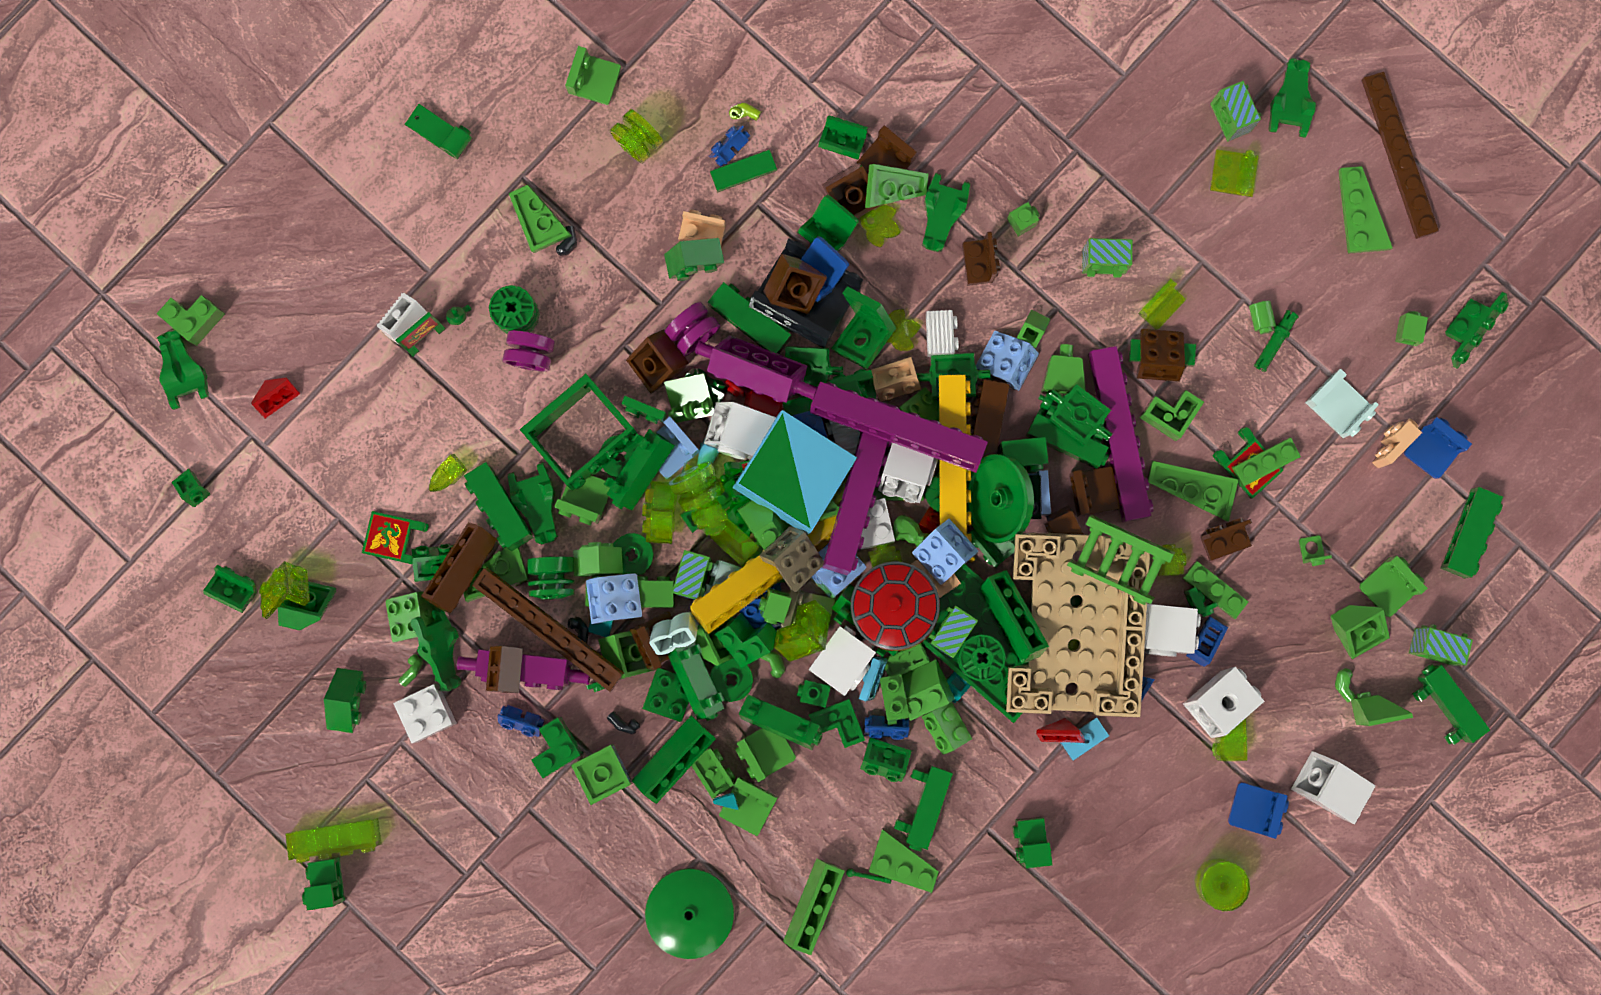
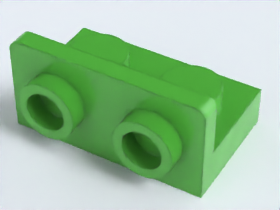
(894, 698)

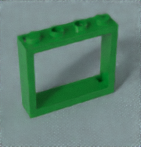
(557, 409)

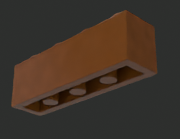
(990, 413)
(459, 567)

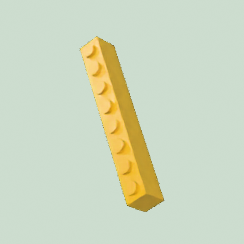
(953, 478)
(747, 584)

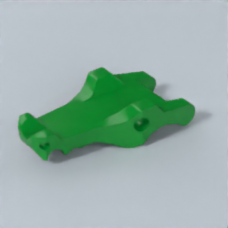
(1293, 101)
(943, 209)
(179, 371)
(535, 500)
(437, 648)

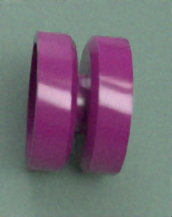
(692, 327)
(528, 351)

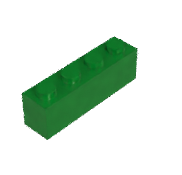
(750, 322)
(498, 507)
(1472, 533)
(1014, 617)
(673, 759)

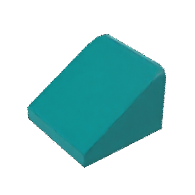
(602, 629)
(957, 685)
(727, 800)

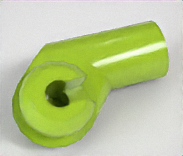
(742, 110)

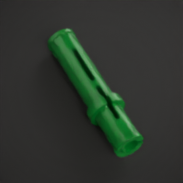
(1280, 333)

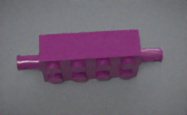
(756, 369)
(534, 670)

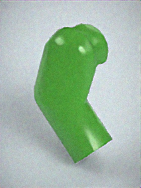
(776, 663)
(416, 664)
(1342, 684)

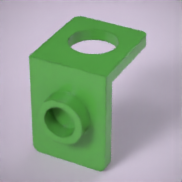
(1317, 558)

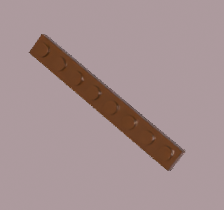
(1400, 155)
(548, 629)

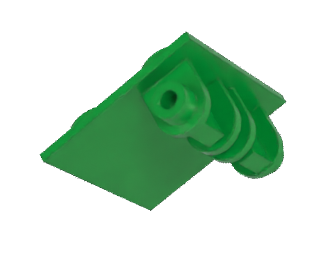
(666, 696)

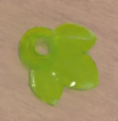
(882, 227)
(904, 331)

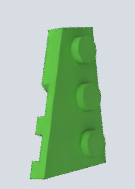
(893, 184)
(537, 220)
(506, 565)
(901, 864)

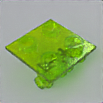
(1234, 172)

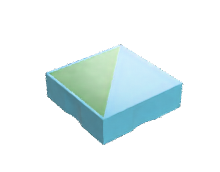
(794, 472)

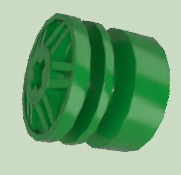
(526, 313)
(551, 577)
(981, 671)

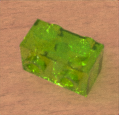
(710, 518)

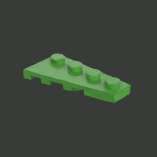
(1361, 215)
(1199, 488)

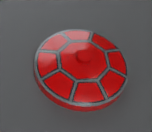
(895, 606)

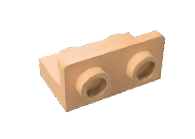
(701, 227)
(895, 379)

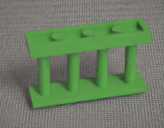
(1118, 537)

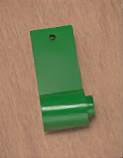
(439, 132)

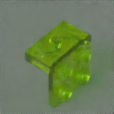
(287, 583)

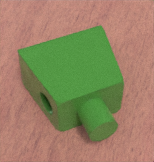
(1063, 371)

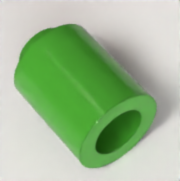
(1262, 317)

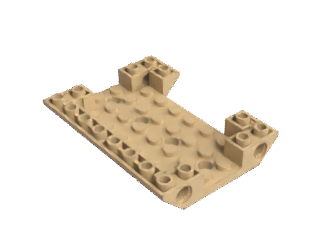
(1105, 623)

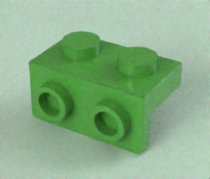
(946, 728)
(712, 772)

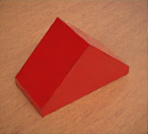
(762, 403)

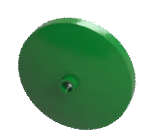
(1000, 498)
(694, 892)

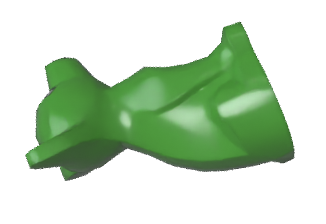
(908, 530)

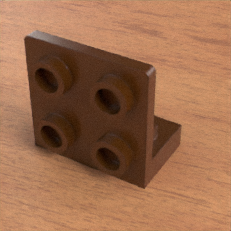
(888, 151)
(980, 260)
(1161, 355)
(1094, 491)
(1227, 540)
(642, 638)

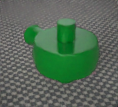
(457, 315)
(1046, 403)

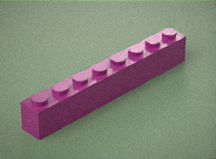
(898, 426)
(1123, 443)
(855, 504)

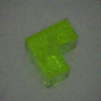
(659, 513)
(806, 635)

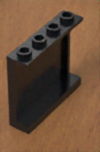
(824, 315)

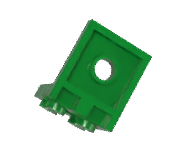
(868, 322)

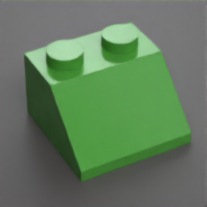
(623, 653)
(926, 689)

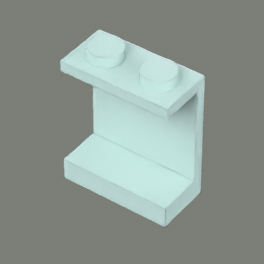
(1341, 405)

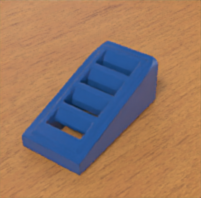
(1203, 655)

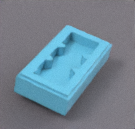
(872, 678)
(1093, 734)

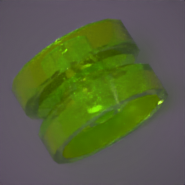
(636, 136)
(697, 486)
(1224, 898)

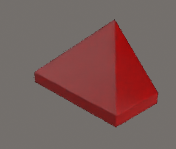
(274, 395)
(1060, 732)

